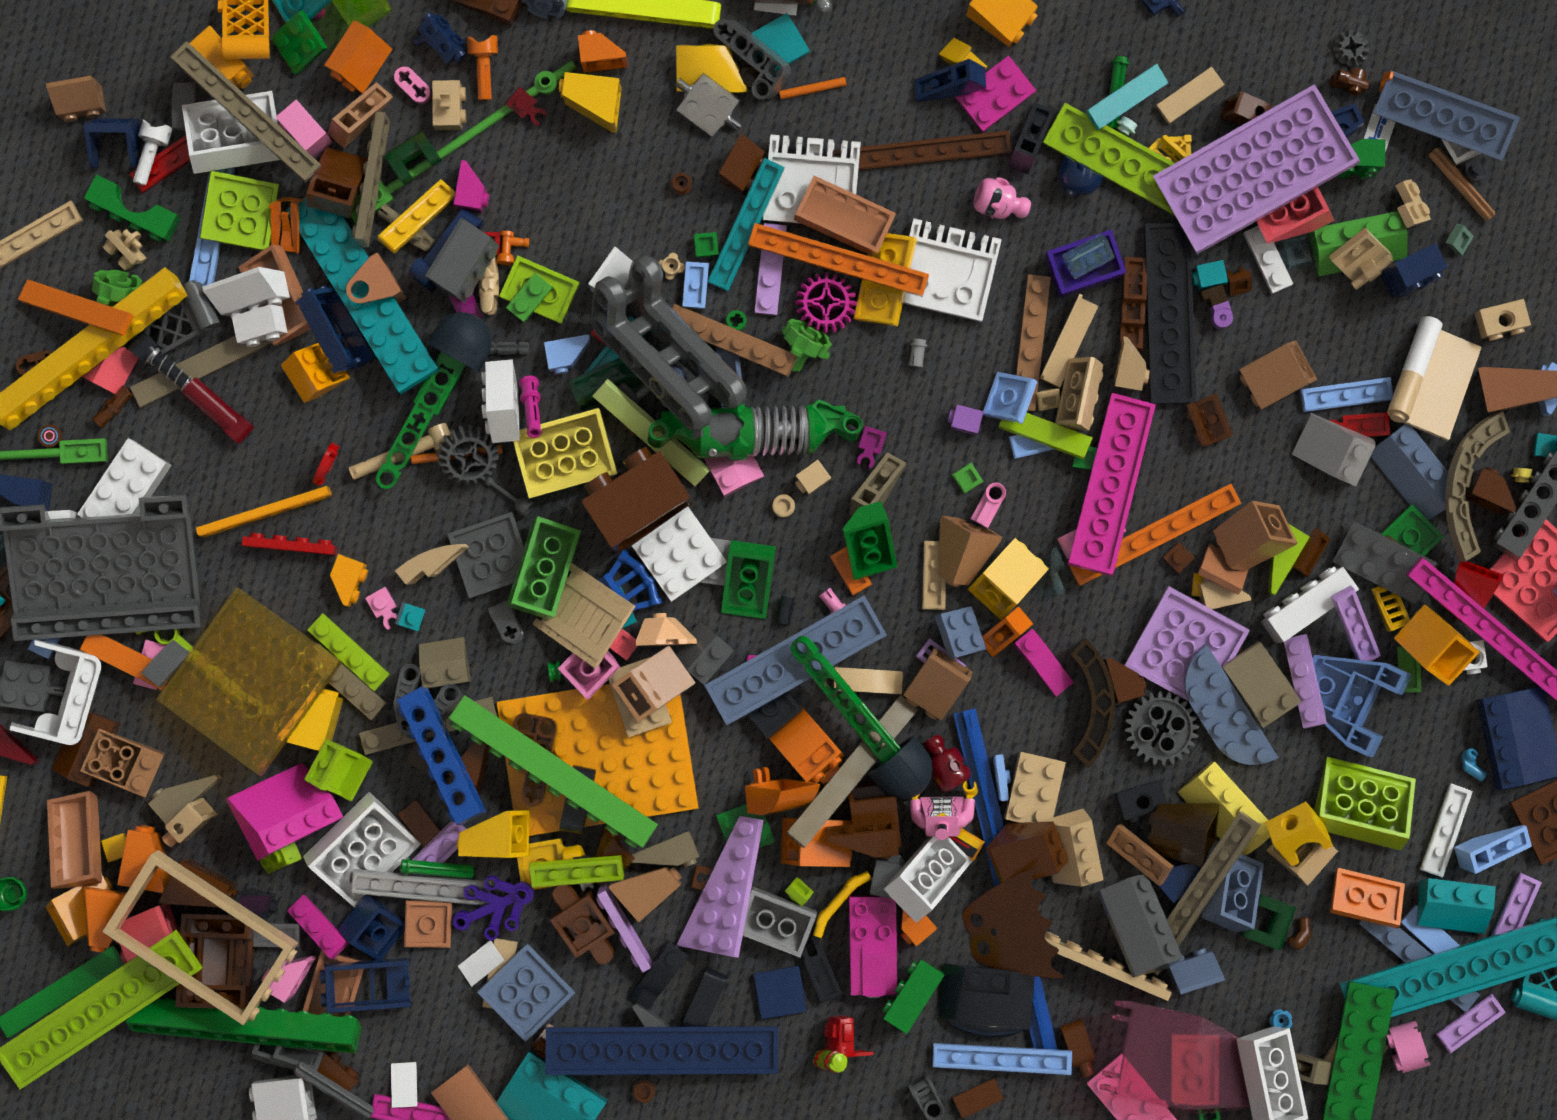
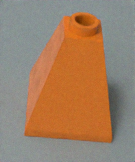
(98, 909)

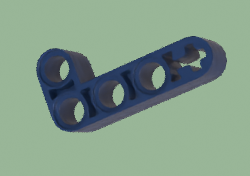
(420, 267)

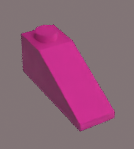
(1043, 662)

